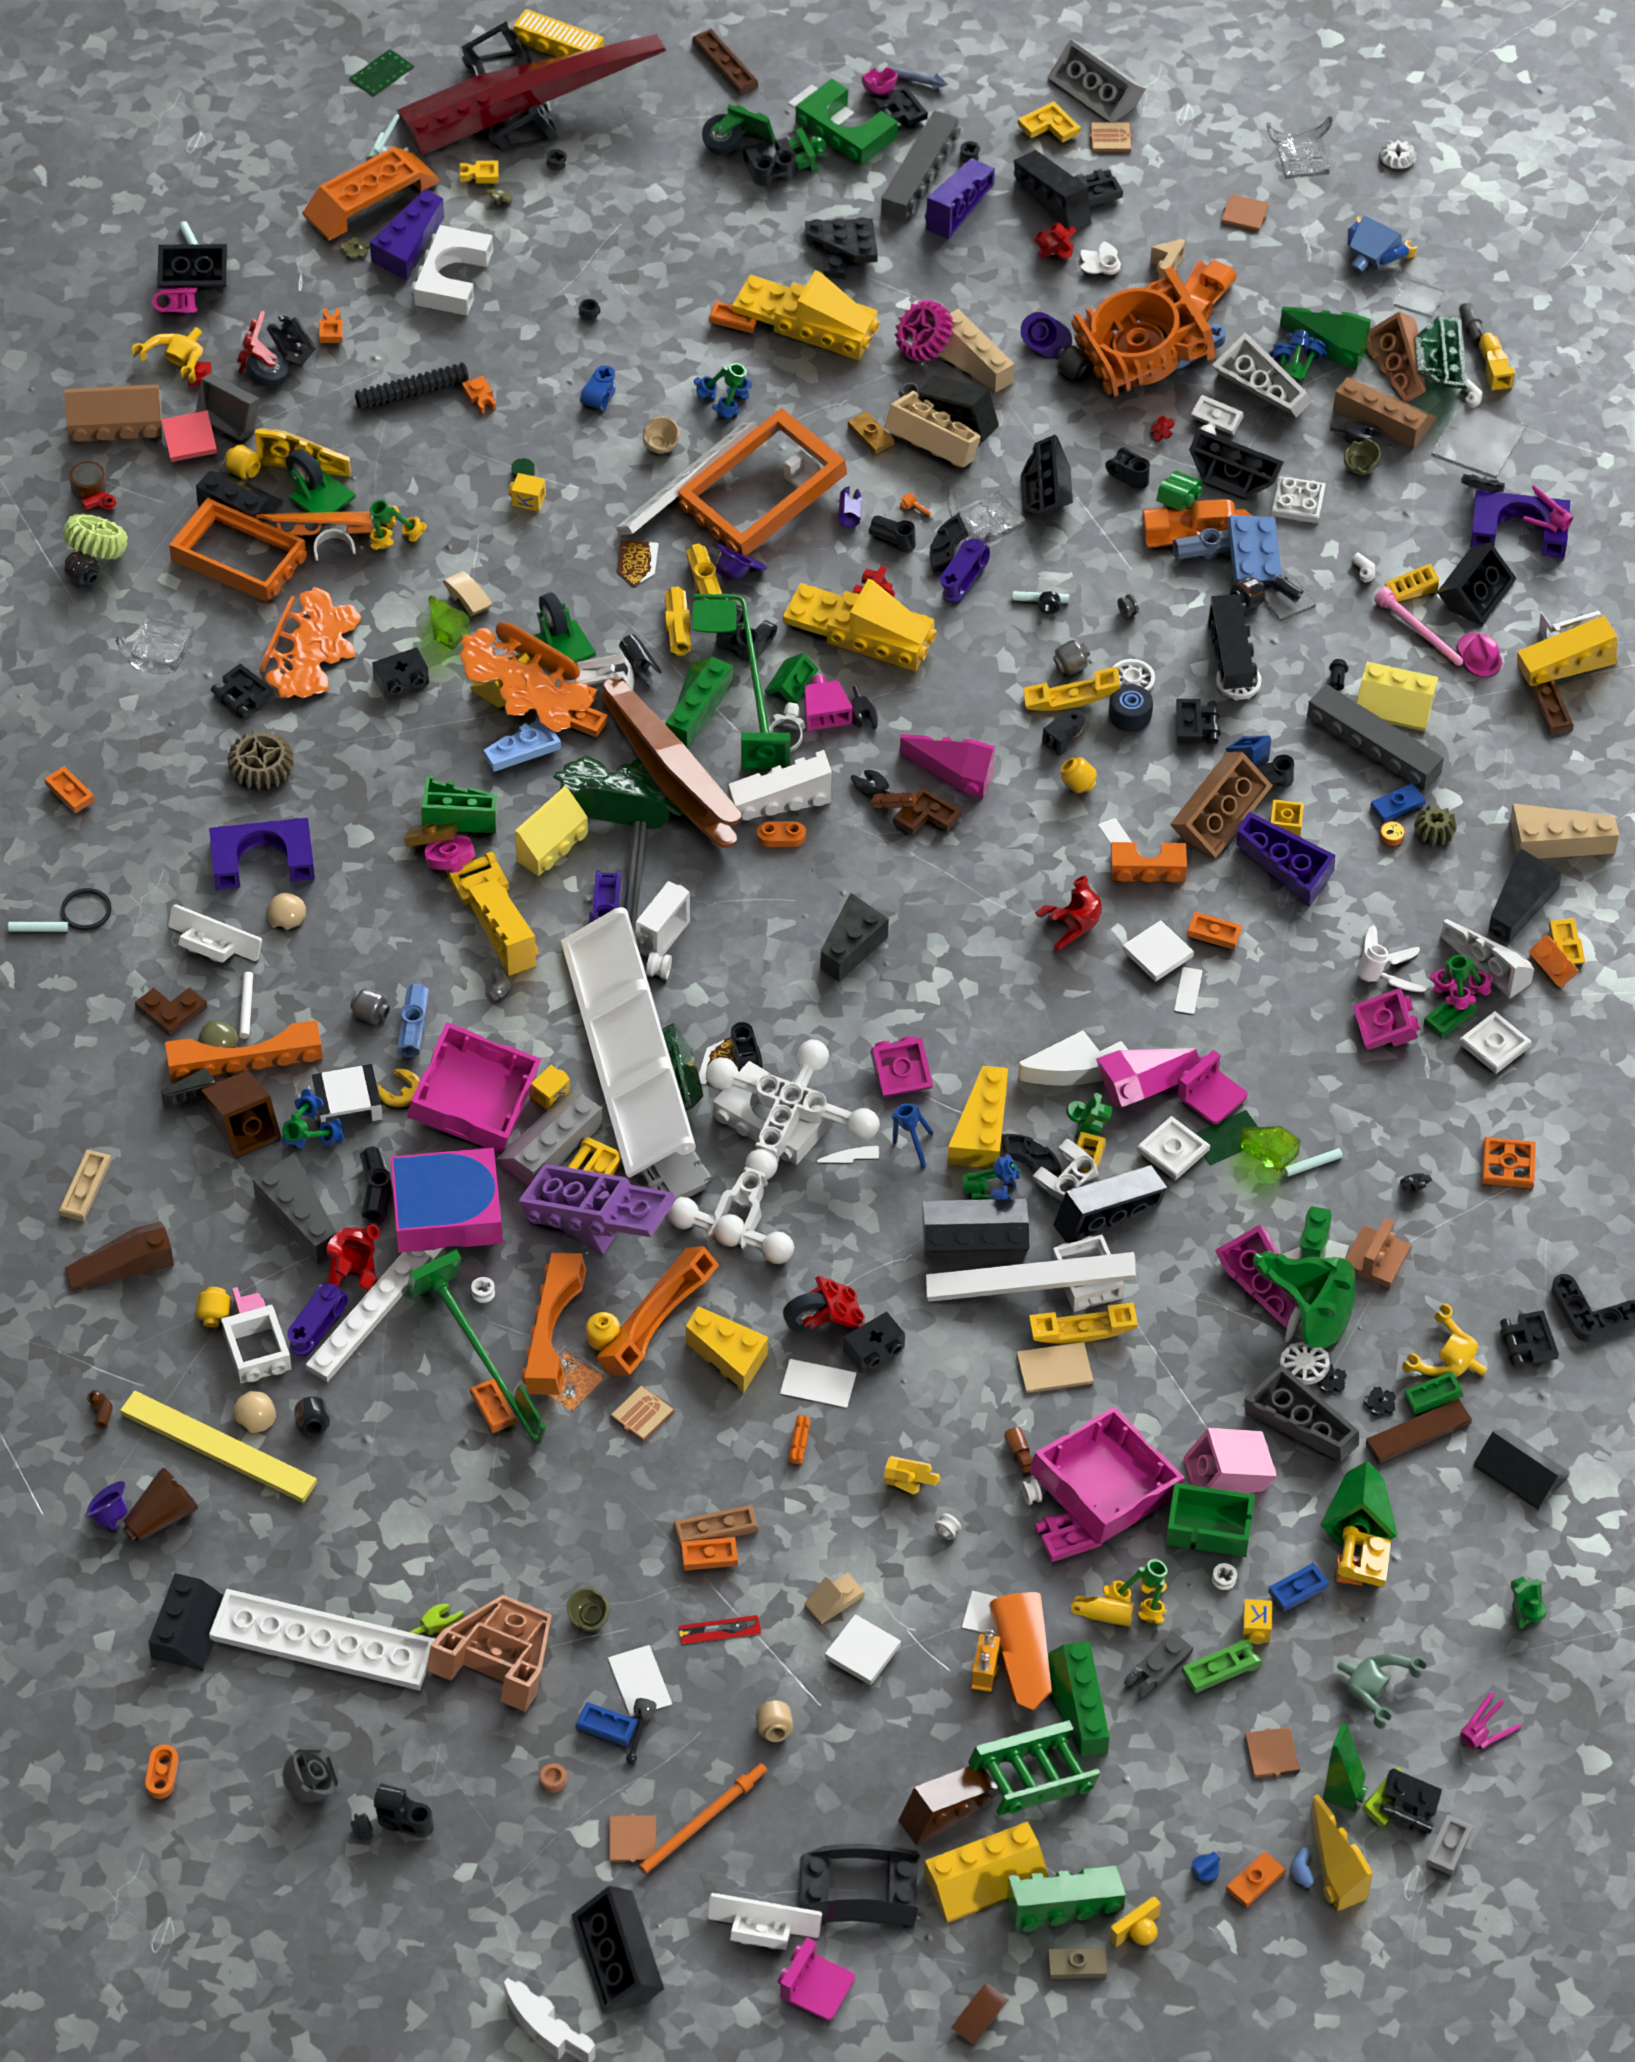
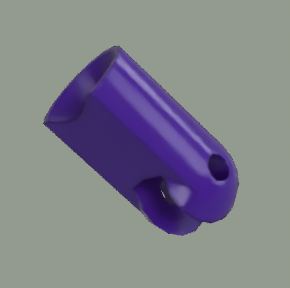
(849, 508)

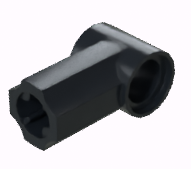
(900, 533)
(1279, 771)

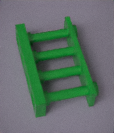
(1033, 1744)

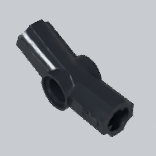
(378, 1183)

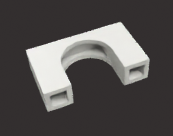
(449, 247)
(735, 1107)

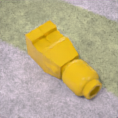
(1496, 365)

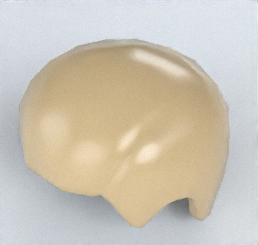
(661, 435)
(285, 911)
(254, 1411)

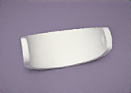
(333, 533)

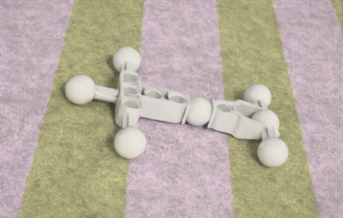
(763, 1161)

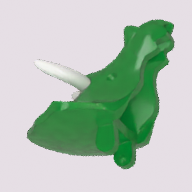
(1319, 1290)

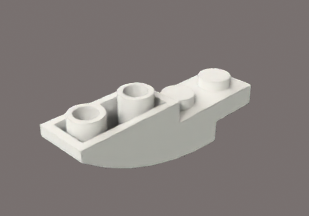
(538, 2020)

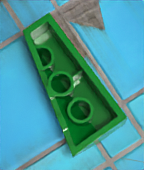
(700, 695)
(1079, 1696)

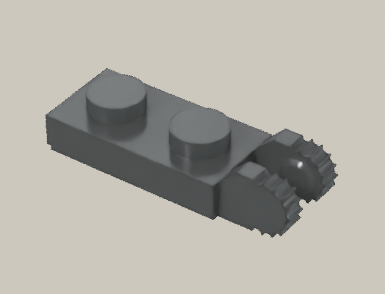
(1159, 1663)

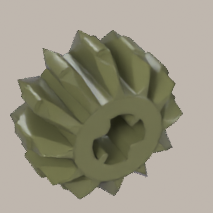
(1435, 825)

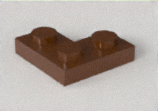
(929, 808)
(170, 1014)

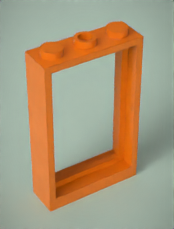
(211, 510)

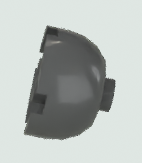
(310, 1775)

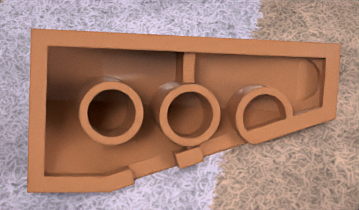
(1394, 349)

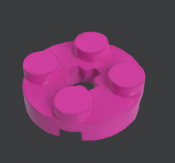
(450, 854)

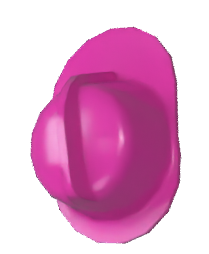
(1480, 654)

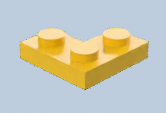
(1050, 118)

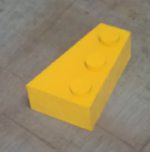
(727, 1345)

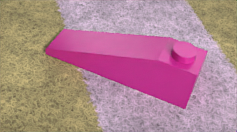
(960, 764)

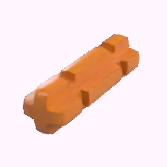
(799, 1439)

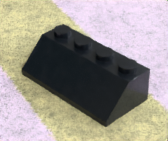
(975, 1226)
(617, 1950)

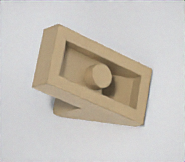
(1167, 255)
(833, 1597)

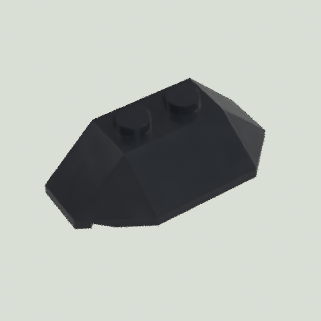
(1233, 465)
(1046, 478)

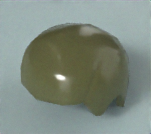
(1362, 457)
(218, 1034)
(588, 1609)

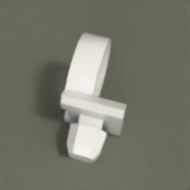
(791, 717)

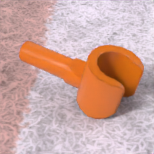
(909, 500)

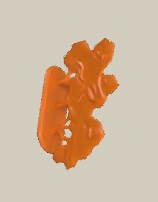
(314, 642)
(526, 684)

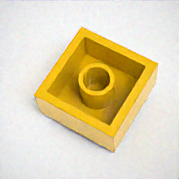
(1288, 815)

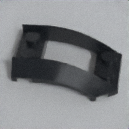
(900, 1891)

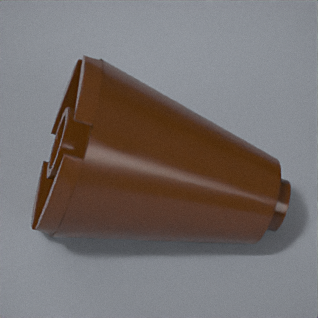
(158, 1507)

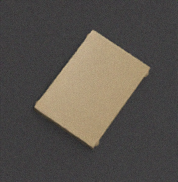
(1055, 1367)

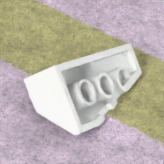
(1508, 967)

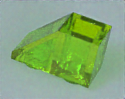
(447, 623)
(1270, 1145)

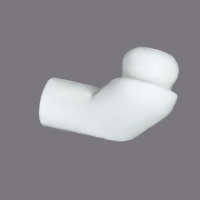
(1474, 394)
(1367, 568)

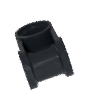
(1131, 468)
(744, 1049)

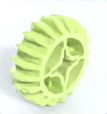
(95, 536)

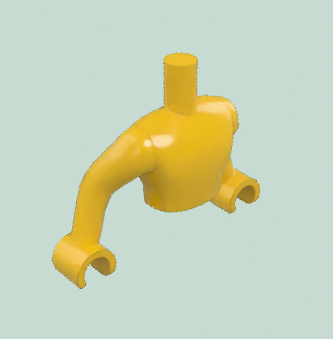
(180, 350)
(1456, 1353)

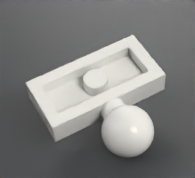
(1216, 416)

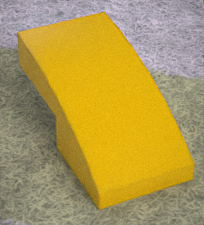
(1565, 936)

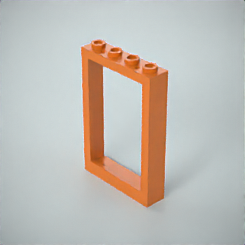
(782, 513)

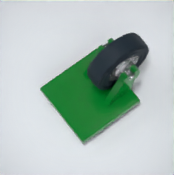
(725, 131)
(315, 488)
(561, 632)

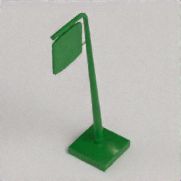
(760, 749)
(435, 1276)

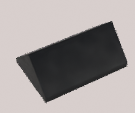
(1520, 1467)

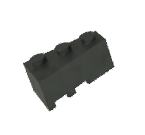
(963, 403)
(853, 937)

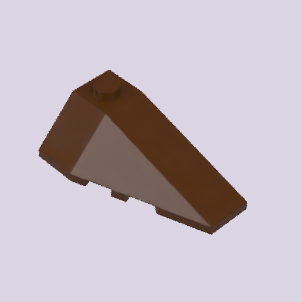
(131, 1254)

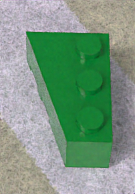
(470, 809)

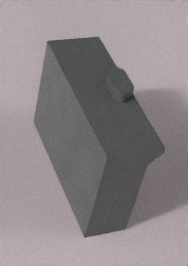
(228, 406)

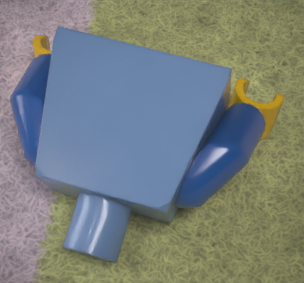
(1376, 244)

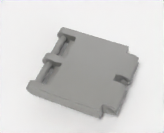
(678, 1174)

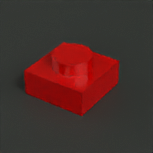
(201, 370)

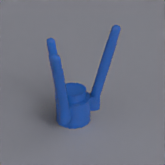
(907, 1118)

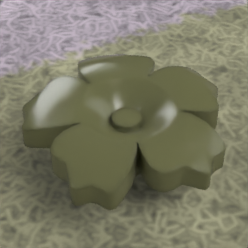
(500, 195)
(355, 248)

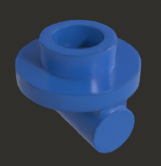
(1206, 1867)

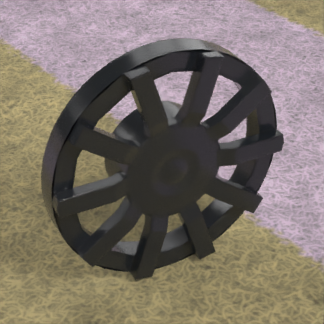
(1483, 483)

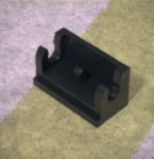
(292, 340)

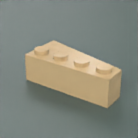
(1562, 832)

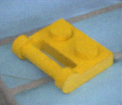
(462, 885)
(605, 1159)
(1373, 1557)

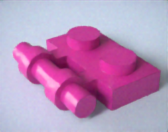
(1064, 1541)

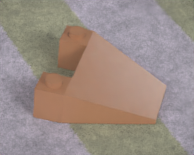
(500, 1641)

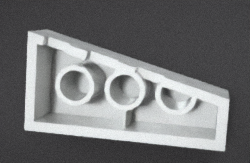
(783, 789)

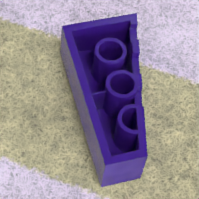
(958, 197)
(408, 234)
(1287, 857)

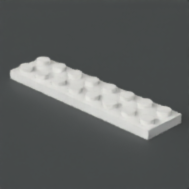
(322, 1639)

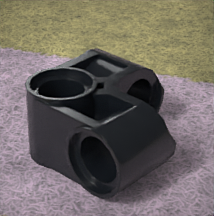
(400, 1813)

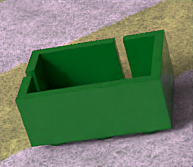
(1210, 1519)

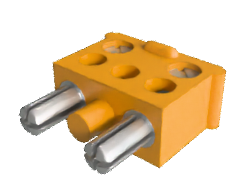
(985, 1662)

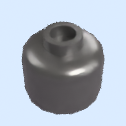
(1071, 657)
(370, 1006)

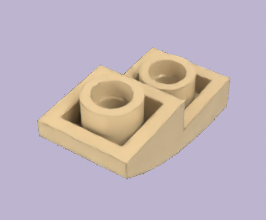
(470, 594)

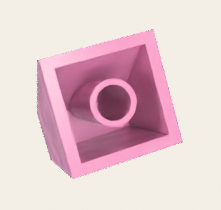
(1231, 1461)

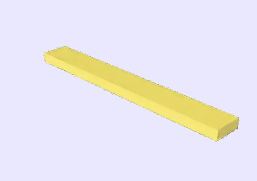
(219, 1446)

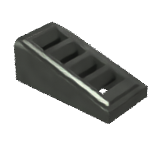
(187, 1089)

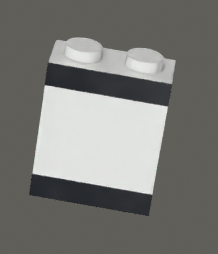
(346, 1092)

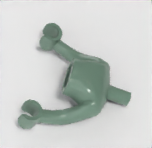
(1369, 1680)

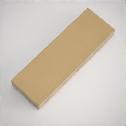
(85, 1185)

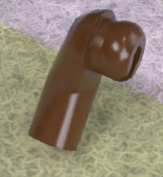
(102, 1406)

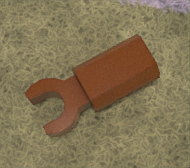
(1019, 1448)

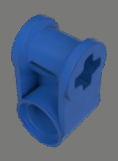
(599, 388)

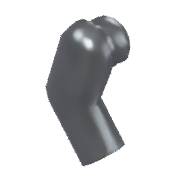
(501, 984)

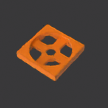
(1508, 1178)

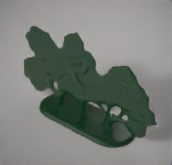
(628, 795)

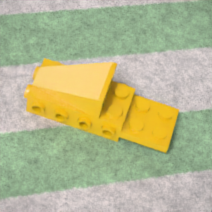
(810, 313)
(864, 623)

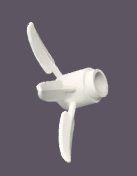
(1375, 958)

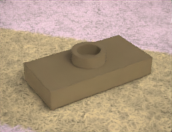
(1077, 1963)

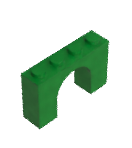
(857, 142)

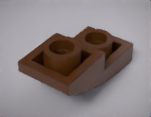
(979, 2013)

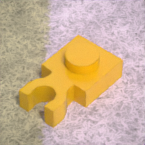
(483, 172)

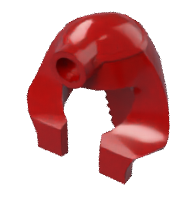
(1079, 915)
(353, 1252)

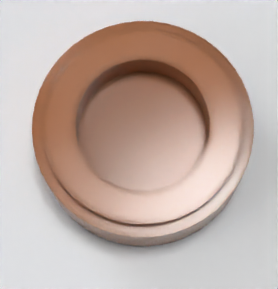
(553, 1778)

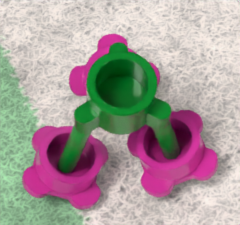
(1458, 969)

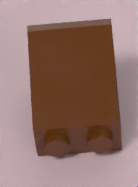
(242, 1113)

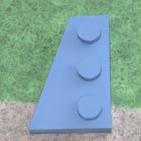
(526, 744)

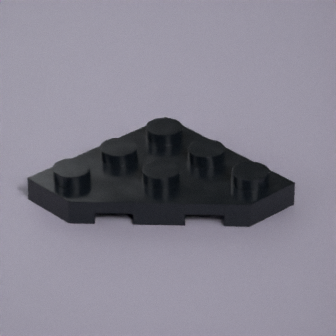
(845, 236)

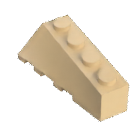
(977, 355)
(932, 430)

